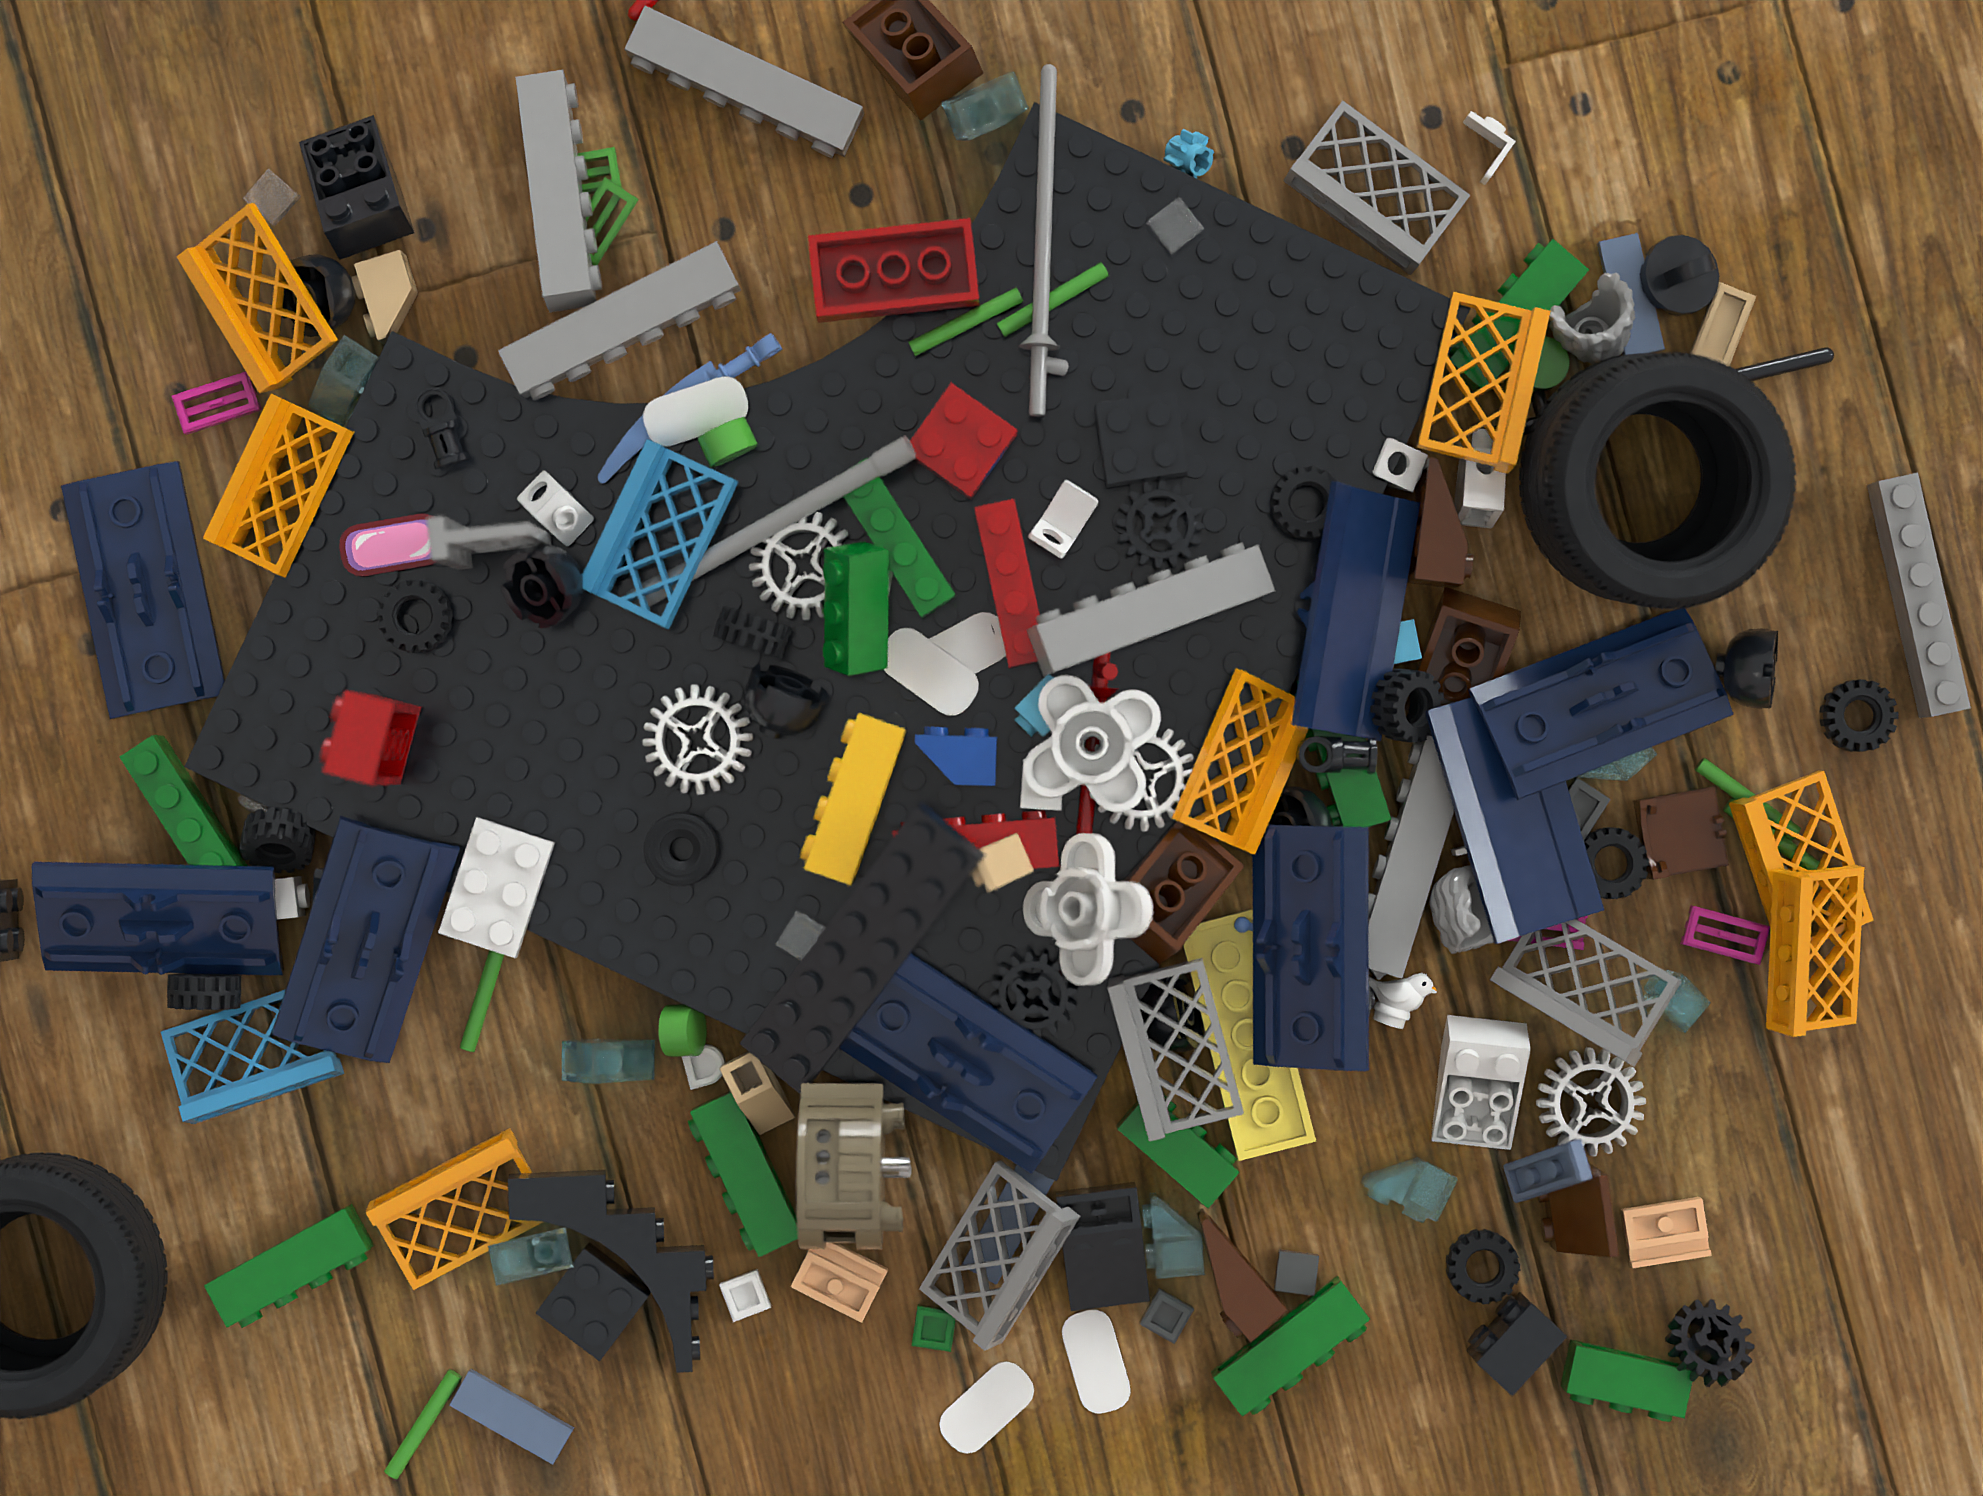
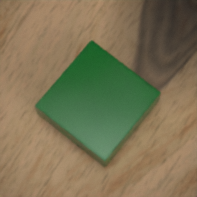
(933, 1328)

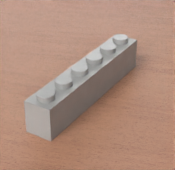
(744, 82)
(557, 192)
(620, 321)
(1918, 596)
(1151, 609)
(1409, 862)

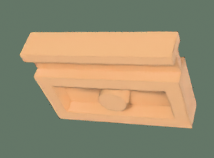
(1666, 1232)
(840, 1279)

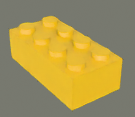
(854, 800)

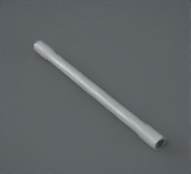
(878, 464)

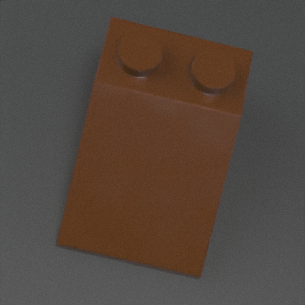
(915, 51)
(1439, 541)
(1467, 643)
(1184, 880)
(1581, 1218)
(1244, 1294)

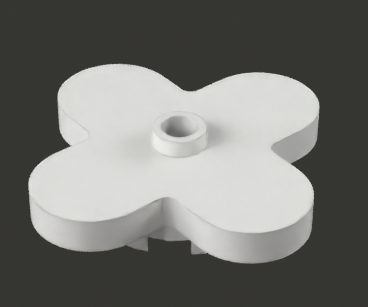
(1074, 716)
(1087, 909)

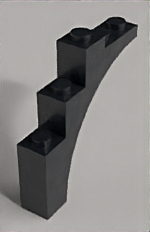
(580, 1203)

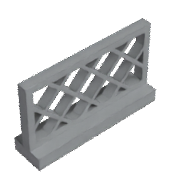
(1364, 218)
(455, 543)
(1578, 1017)
(1141, 1059)
(1028, 1268)

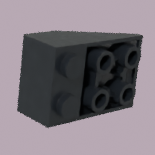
(355, 188)
(1105, 1247)

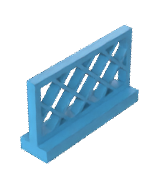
(625, 526)
(250, 1088)

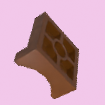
(1681, 832)

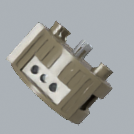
(846, 1165)

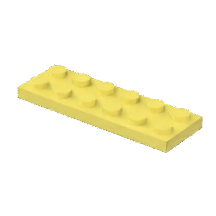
(1270, 1096)

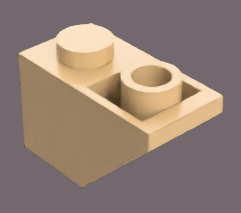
(387, 290)
(1003, 863)
(757, 1092)

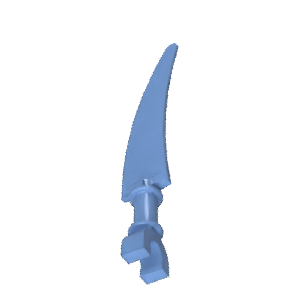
(637, 434)

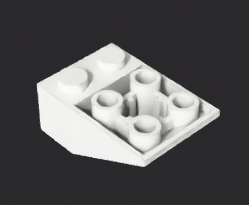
(1480, 1081)

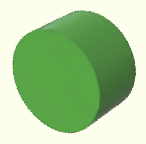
(1552, 365)
(727, 442)
(682, 1031)

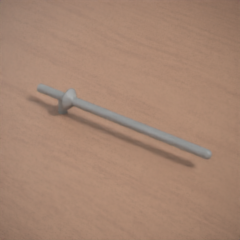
(1039, 341)

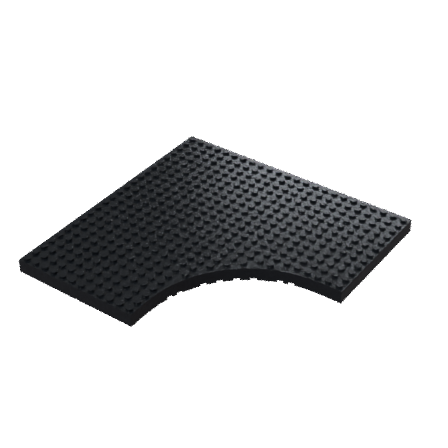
(1276, 365)

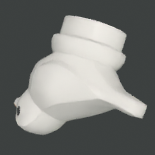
(1400, 997)

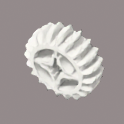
(775, 546)
(668, 720)
(1154, 809)
(1561, 1081)

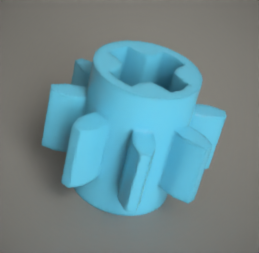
(1189, 153)

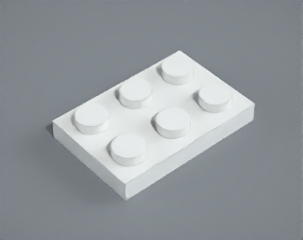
(496, 887)

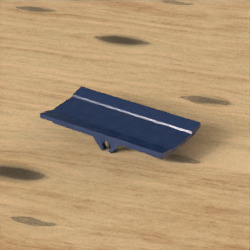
(144, 589)
(1354, 609)
(1601, 702)
(1521, 851)
(157, 918)
(364, 941)
(1311, 948)
(970, 1063)

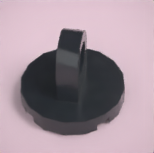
(1679, 275)

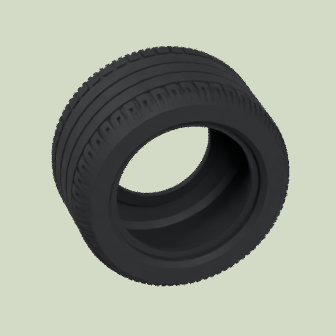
(1741, 493)
(127, 1275)

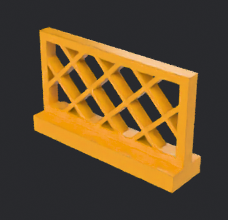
(238, 315)
(1518, 387)
(257, 475)
(1265, 771)
(1762, 845)
(1793, 950)
(435, 1185)

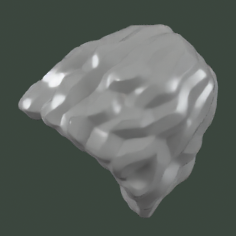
(1600, 325)
(1459, 911)

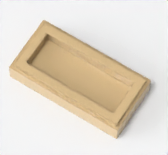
(1723, 324)

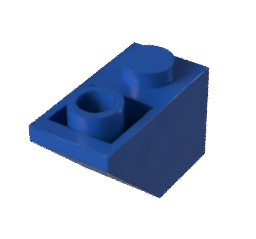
(961, 758)

